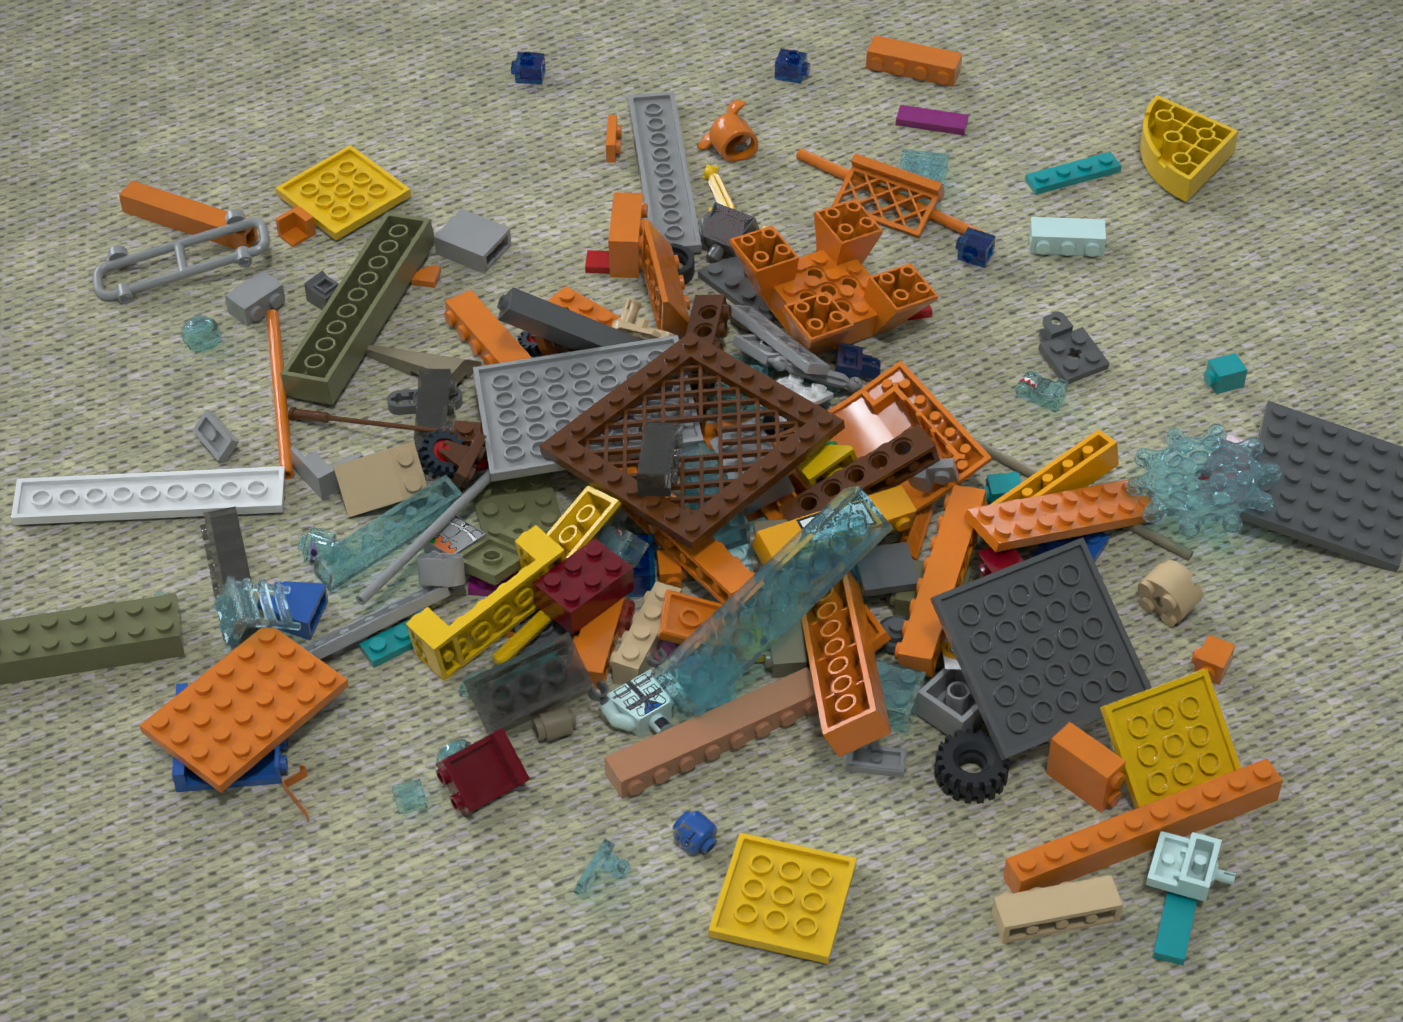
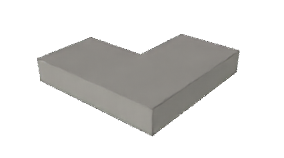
(877, 760)

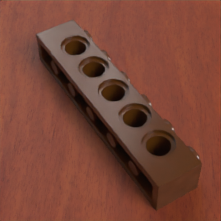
(866, 469)

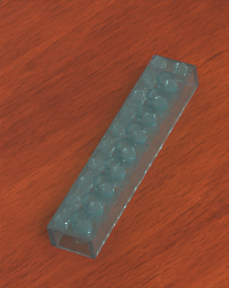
(771, 601)

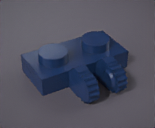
(854, 363)

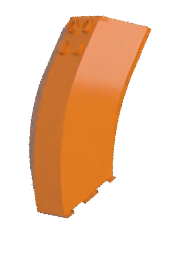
(885, 411)

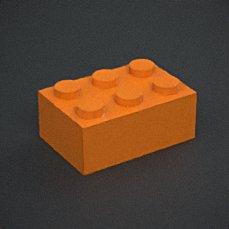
(626, 234)

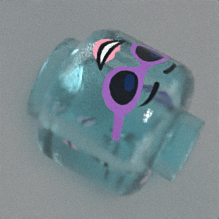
(316, 542)

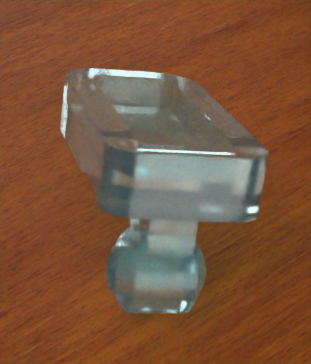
(602, 859)

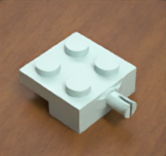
(1187, 865)

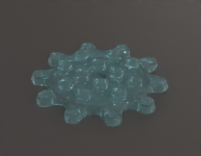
(1178, 492)

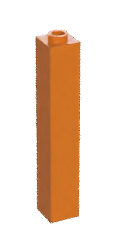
(180, 213)

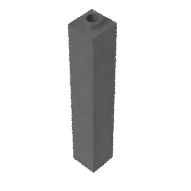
(557, 322)

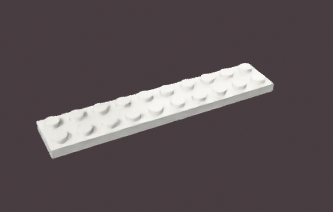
(147, 495)

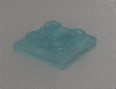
(926, 164)

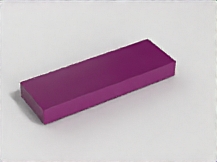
(932, 120)

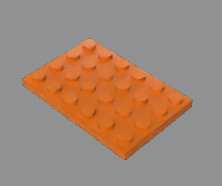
(244, 707)

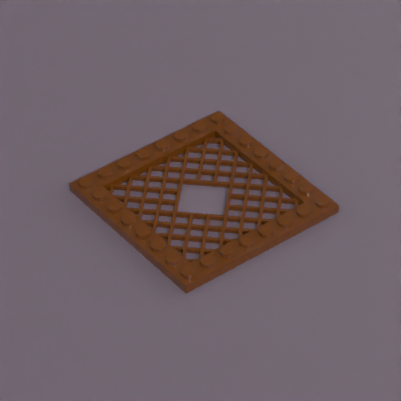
(694, 526)

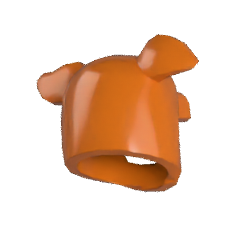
(729, 132)

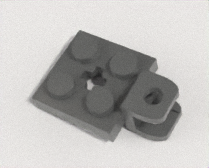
(1061, 341)

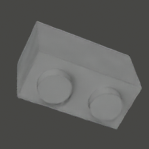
(254, 298)

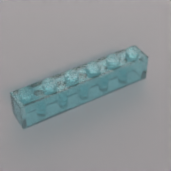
(385, 534)

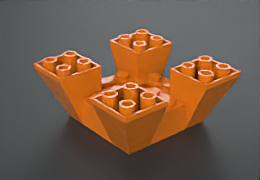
(829, 292)

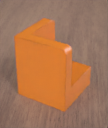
(295, 226)

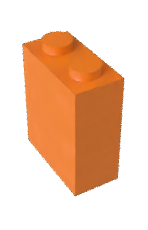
(1086, 767)

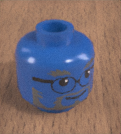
(695, 832)

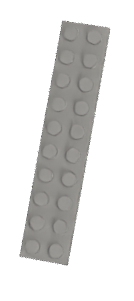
(664, 168)

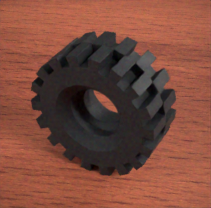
(970, 749)

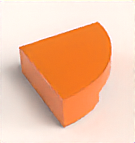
(427, 276)

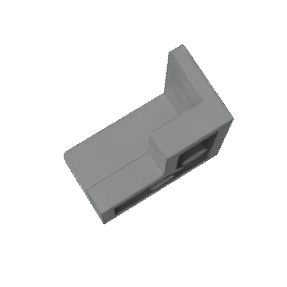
(316, 472)

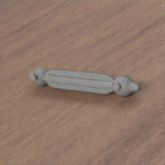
(833, 378)

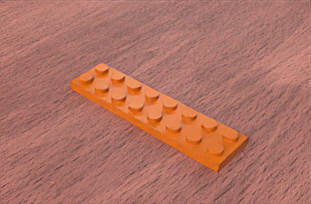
(1057, 515)

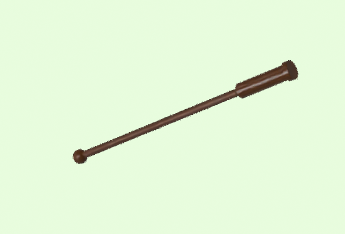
(325, 417)

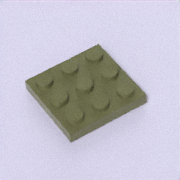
(517, 501)

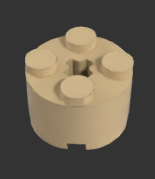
(1169, 592)

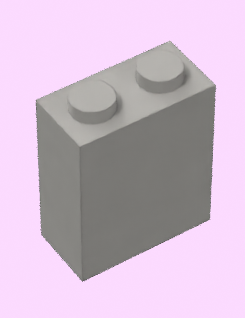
(472, 241)

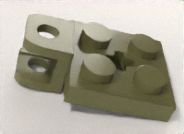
(493, 557)

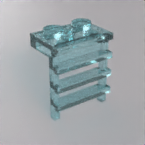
(239, 608)

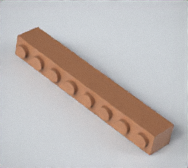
(711, 734)

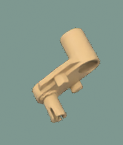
(640, 329)

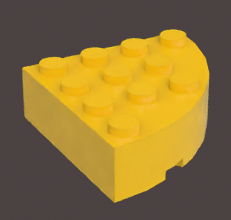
(1183, 146)

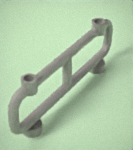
(119, 257)

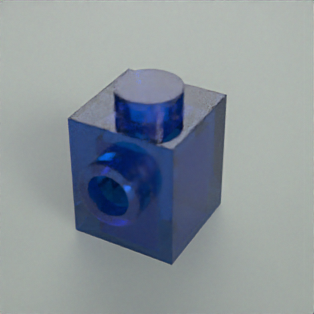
(791, 66)
(529, 68)
(975, 247)

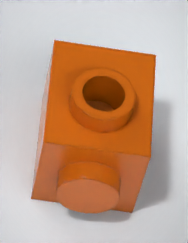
(1215, 657)

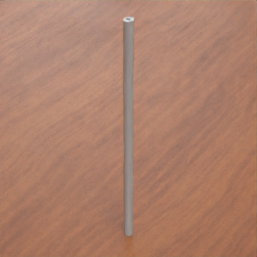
(423, 539)

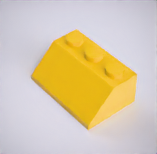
(584, 520)

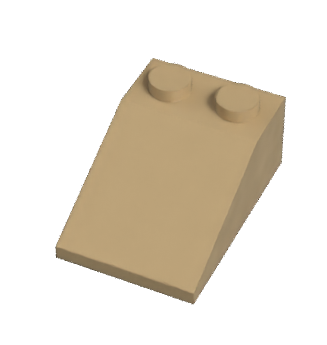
(380, 479)

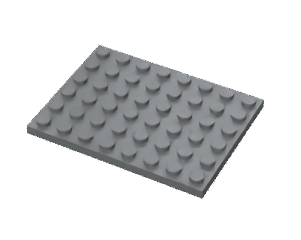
(538, 396)

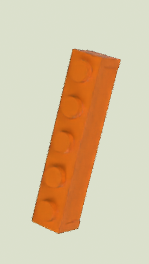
(918, 530)

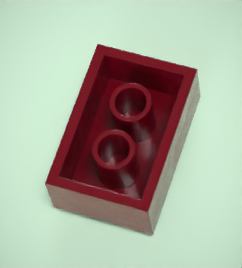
(583, 586)

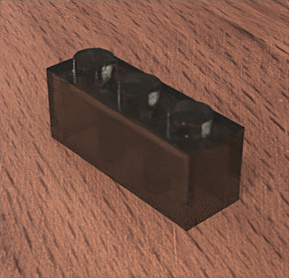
(659, 459)

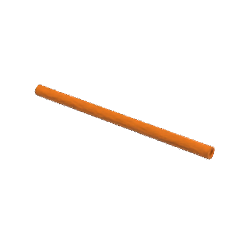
(841, 172)
(279, 393)

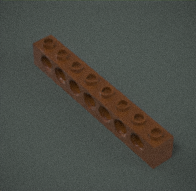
(708, 322)

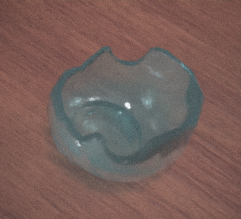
(201, 333)

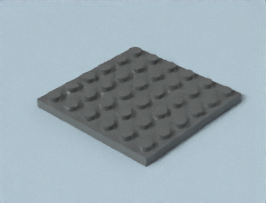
(1333, 488)
(1040, 646)

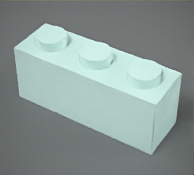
(1067, 236)

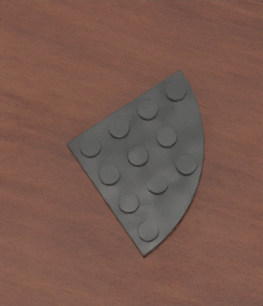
(730, 279)

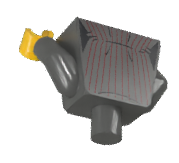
(720, 226)

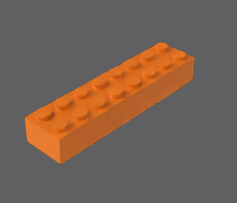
(845, 669)

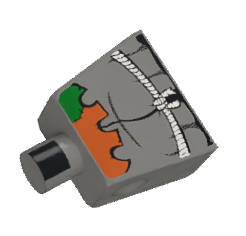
(454, 537)

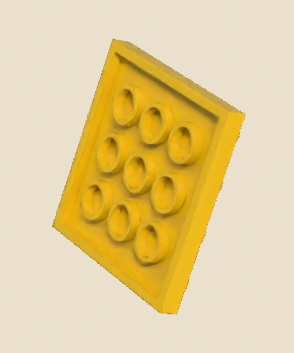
(344, 192)
(1170, 737)
(783, 898)

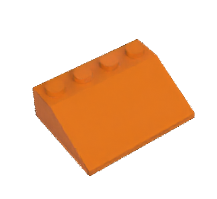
(664, 282)

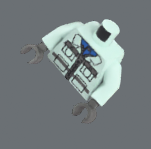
(638, 704)

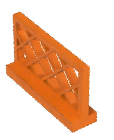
(900, 180)

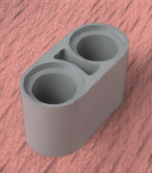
(441, 569)

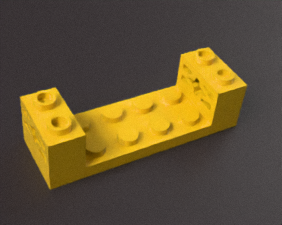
(451, 647)

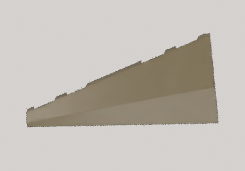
(411, 361)

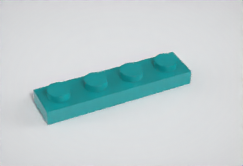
(1073, 173)

